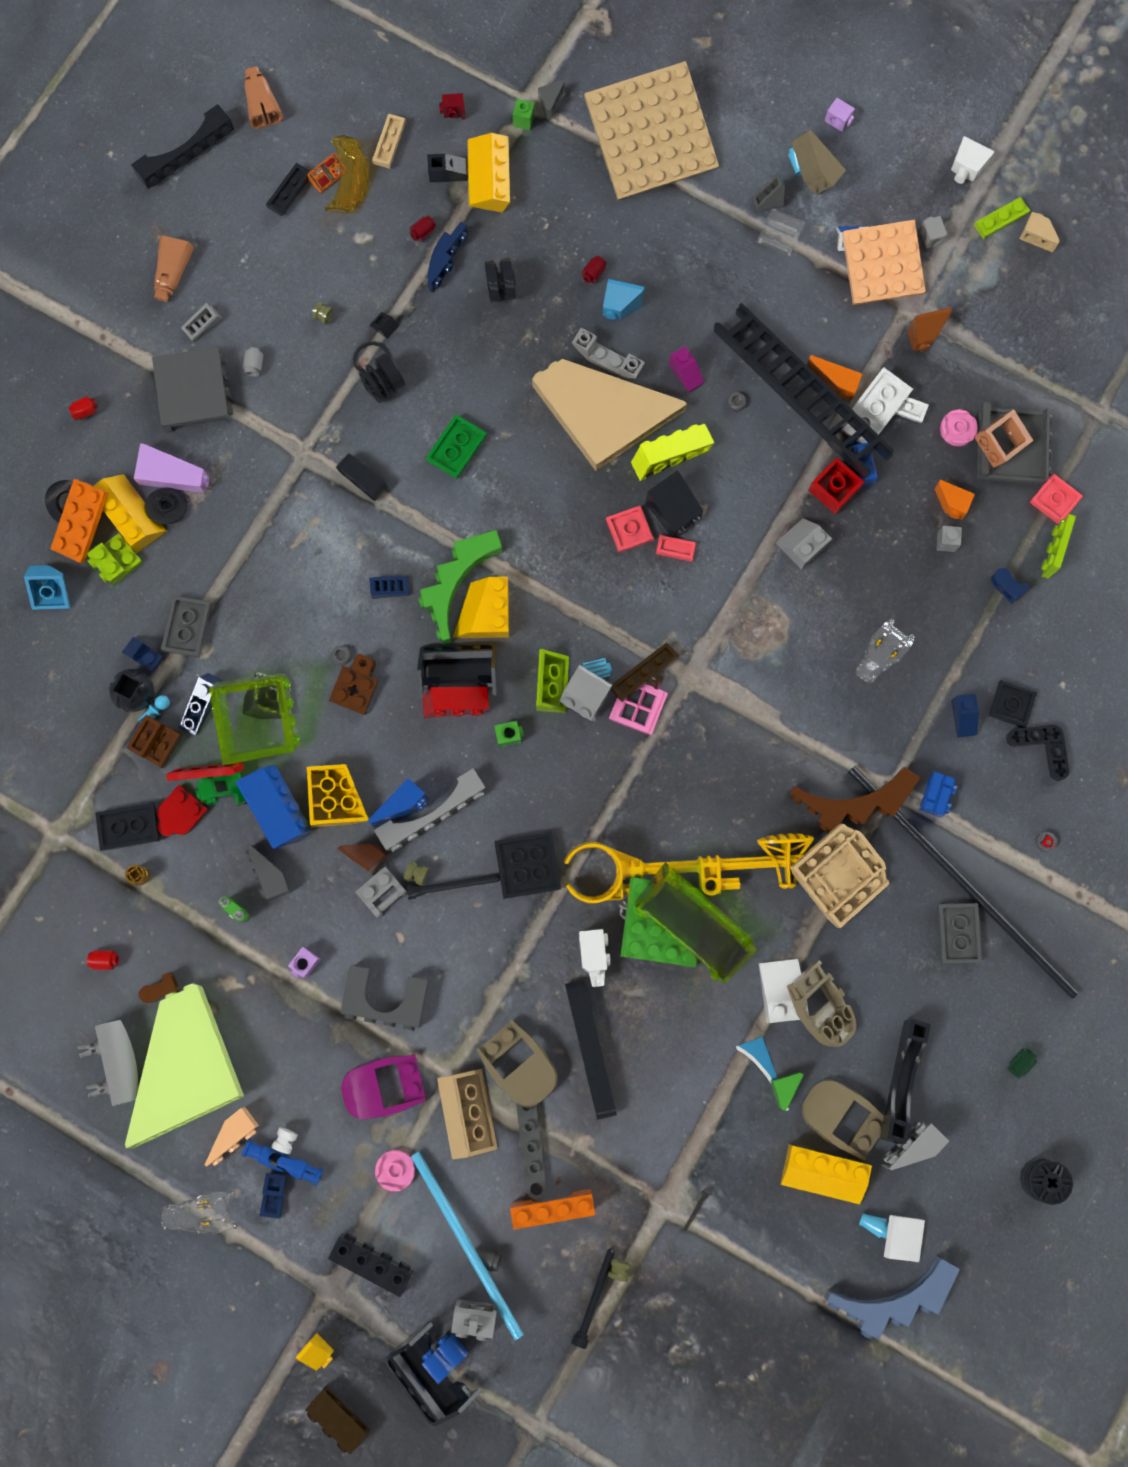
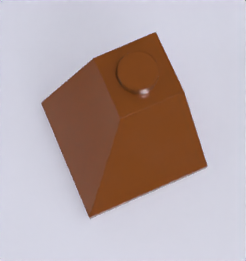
(926, 328)

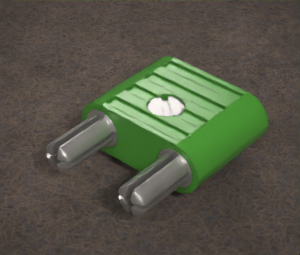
(234, 909)

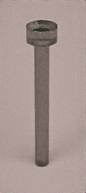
(704, 1195)

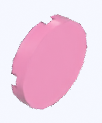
(958, 428)
(395, 1170)

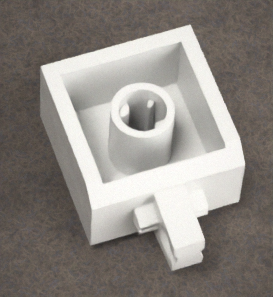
(593, 955)

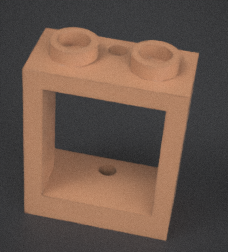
(1014, 429)

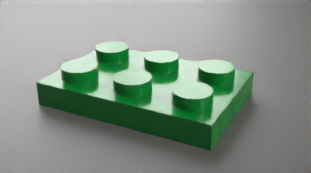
(456, 447)

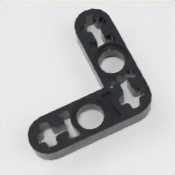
(1050, 743)

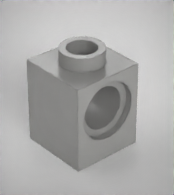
(933, 232)

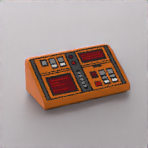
(325, 173)

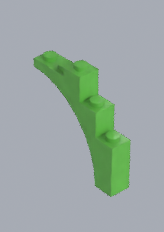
(469, 553)

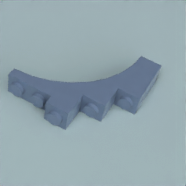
(927, 1292)

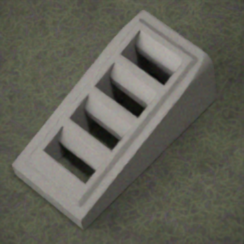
(210, 322)

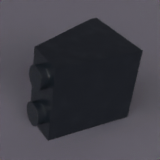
(674, 504)

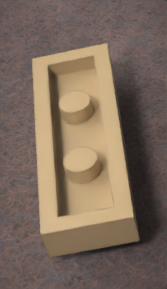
(389, 141)

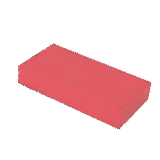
(676, 548)

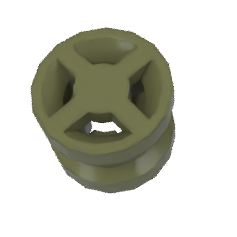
(323, 313)
(619, 1270)

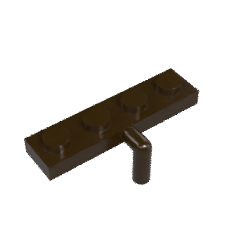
(645, 673)

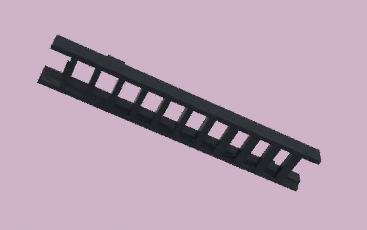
(811, 380)

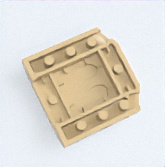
(841, 874)

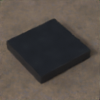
(1012, 704)

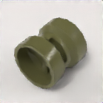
(416, 873)

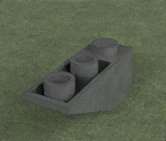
(272, 879)

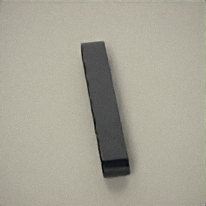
(590, 1050)

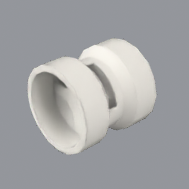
(284, 1140)

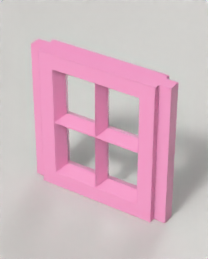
(654, 712)

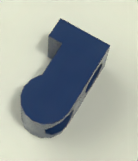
(1007, 585)

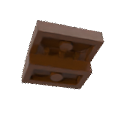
(154, 741)

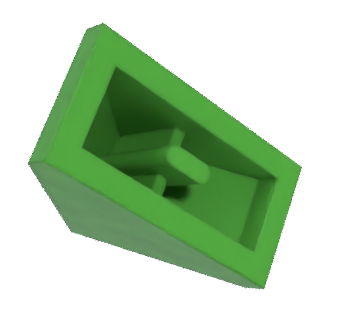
(785, 1087)

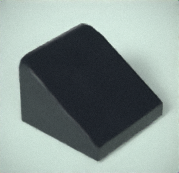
(384, 325)

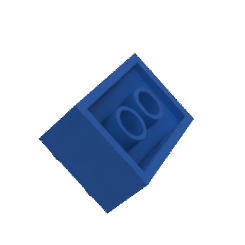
(400, 804)

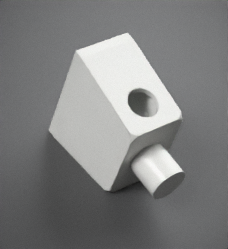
(970, 160)

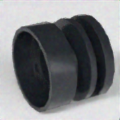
(381, 378)
(1035, 1183)

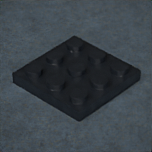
(527, 865)

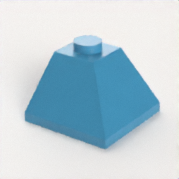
(621, 299)
(46, 588)

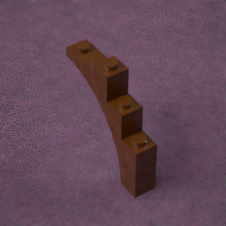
(887, 799)

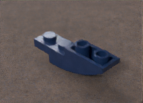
(441, 258)

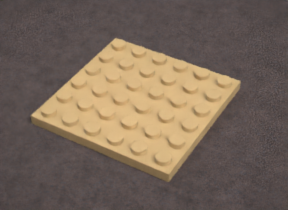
(651, 130)

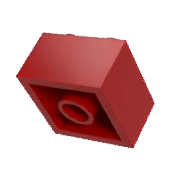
(836, 485)

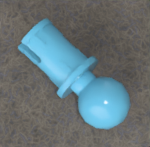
(161, 703)

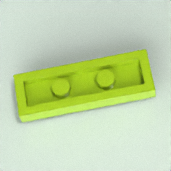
(1001, 218)

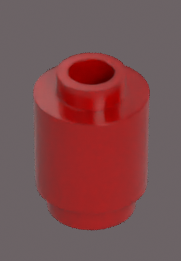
(83, 408)
(102, 960)

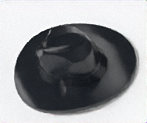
(56, 498)

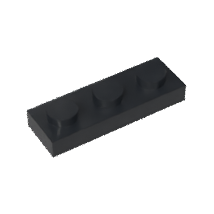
(288, 189)

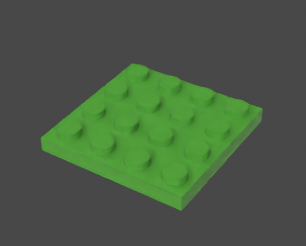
(646, 938)

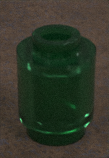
(1022, 1063)

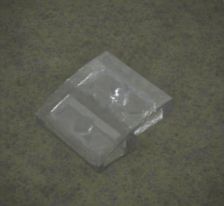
(781, 231)

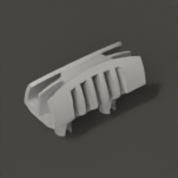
(118, 1063)

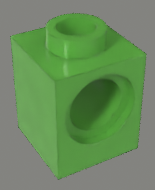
(523, 114)
(502, 728)

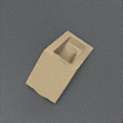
(1040, 232)

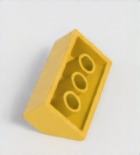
(488, 172)
(128, 512)
(825, 1174)

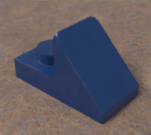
(143, 654)

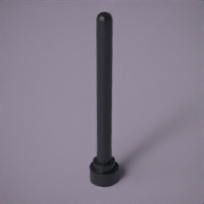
(415, 890)
(580, 1339)

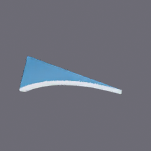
(758, 1053)

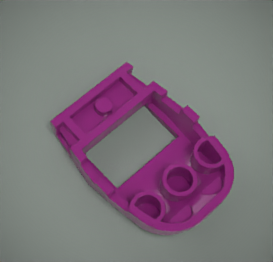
(363, 1094)

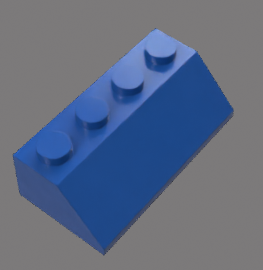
(274, 806)

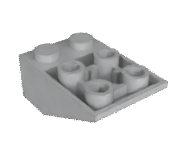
(922, 1143)

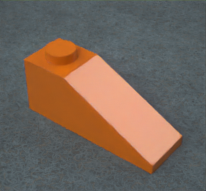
(838, 378)

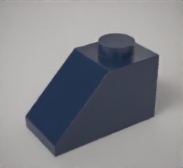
(965, 715)

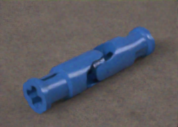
(295, 1167)

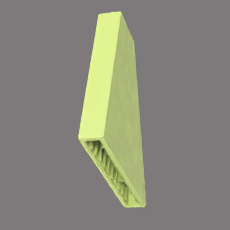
(184, 1068)

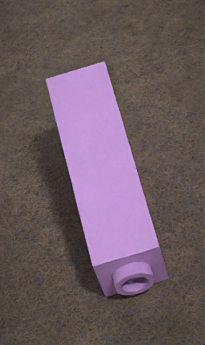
(166, 471)

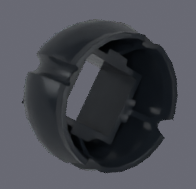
(141, 695)

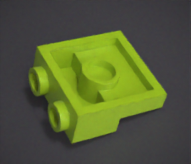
(114, 559)

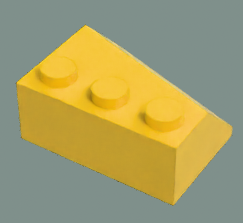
(485, 610)
(333, 797)

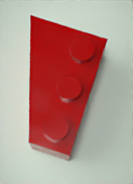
(455, 701)

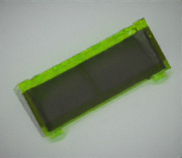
(695, 923)

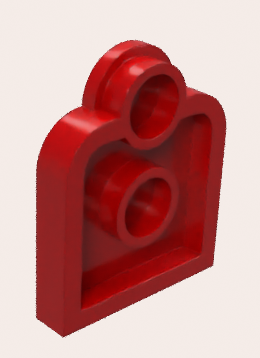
(179, 813)

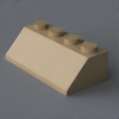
(467, 1114)

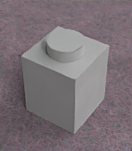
(949, 538)

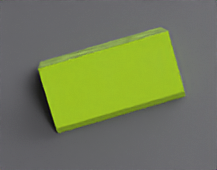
(551, 681)

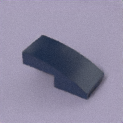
(273, 1196)

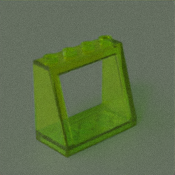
(222, 719)

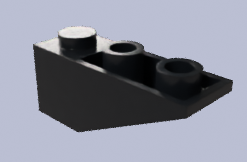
(447, 168)

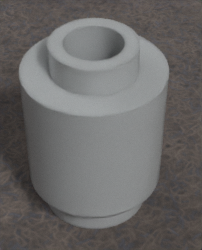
(253, 362)

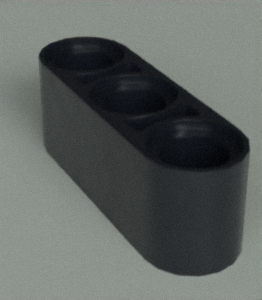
(361, 477)

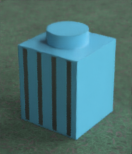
(599, 668)

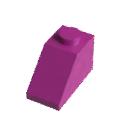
(686, 369)

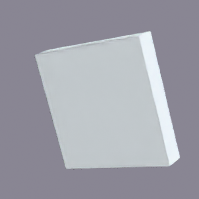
(904, 1238)

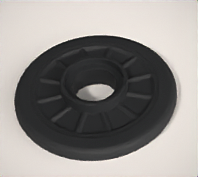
(168, 516)

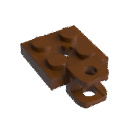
(357, 676)

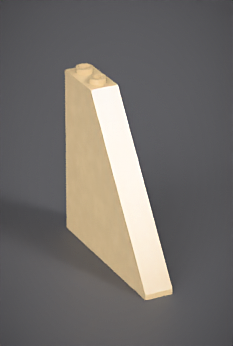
(603, 411)

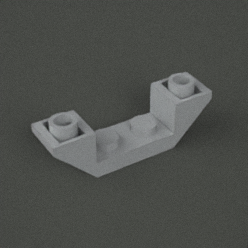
(603, 357)

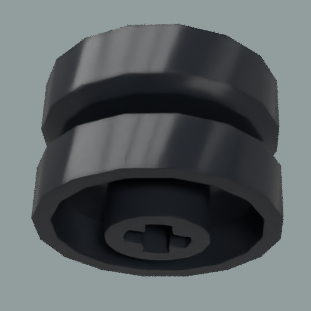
(500, 280)

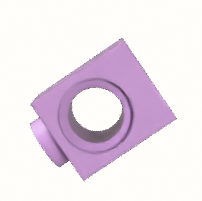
(840, 115)
(312, 961)

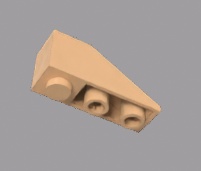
(234, 1129)

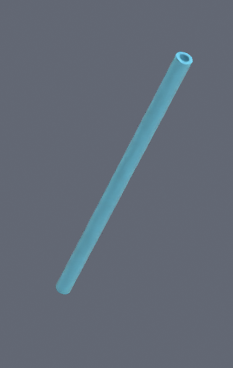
(467, 1246)

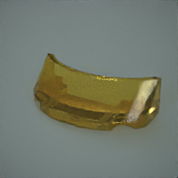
(353, 175)

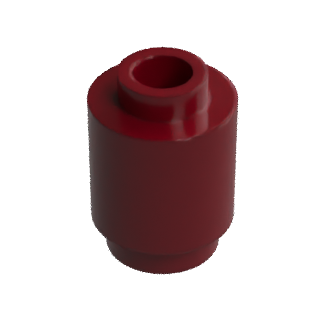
(422, 228)
(594, 269)

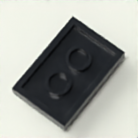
(127, 827)

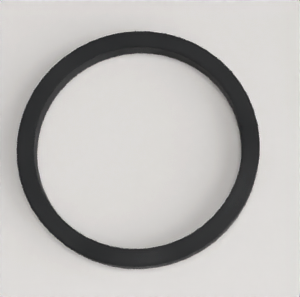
(364, 345)

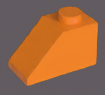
(953, 499)

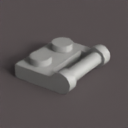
(376, 887)

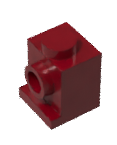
(452, 105)

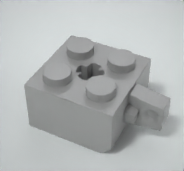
(474, 1319)

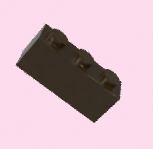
(337, 1420)

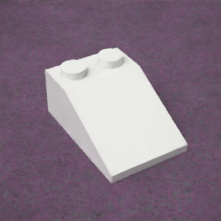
(774, 982)

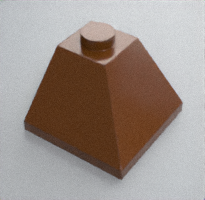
(365, 855)

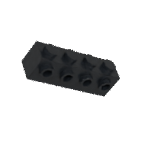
(370, 1264)

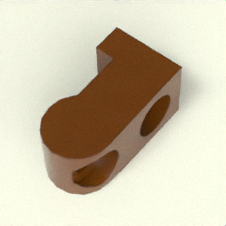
(156, 992)

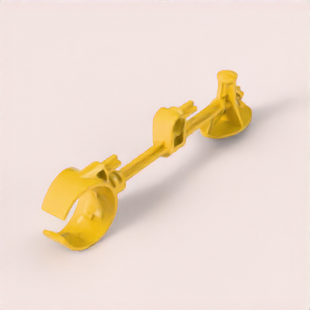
(707, 868)

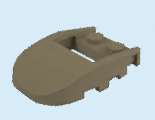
(834, 1020)
(532, 1079)
(827, 1106)

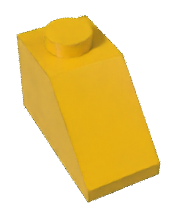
(316, 1353)

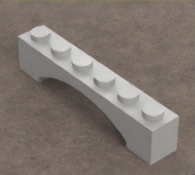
(395, 834)

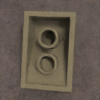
(816, 163)

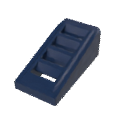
(389, 580)

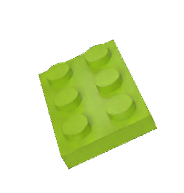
(1057, 548)

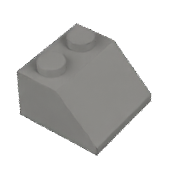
(804, 542)
(585, 693)

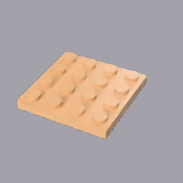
(883, 262)

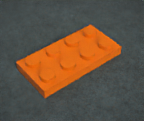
(79, 521)

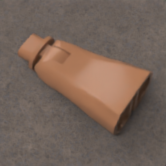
(261, 103)
(171, 263)

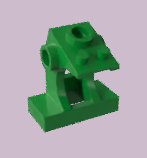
(207, 791)

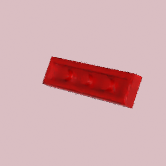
(204, 771)

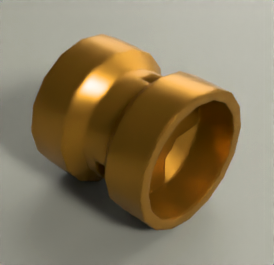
(141, 876)

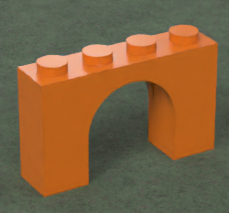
(530, 1213)

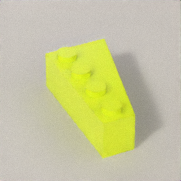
(671, 450)

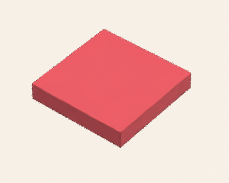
(1056, 498)
(629, 529)

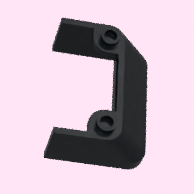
(457, 663)
(433, 1400)

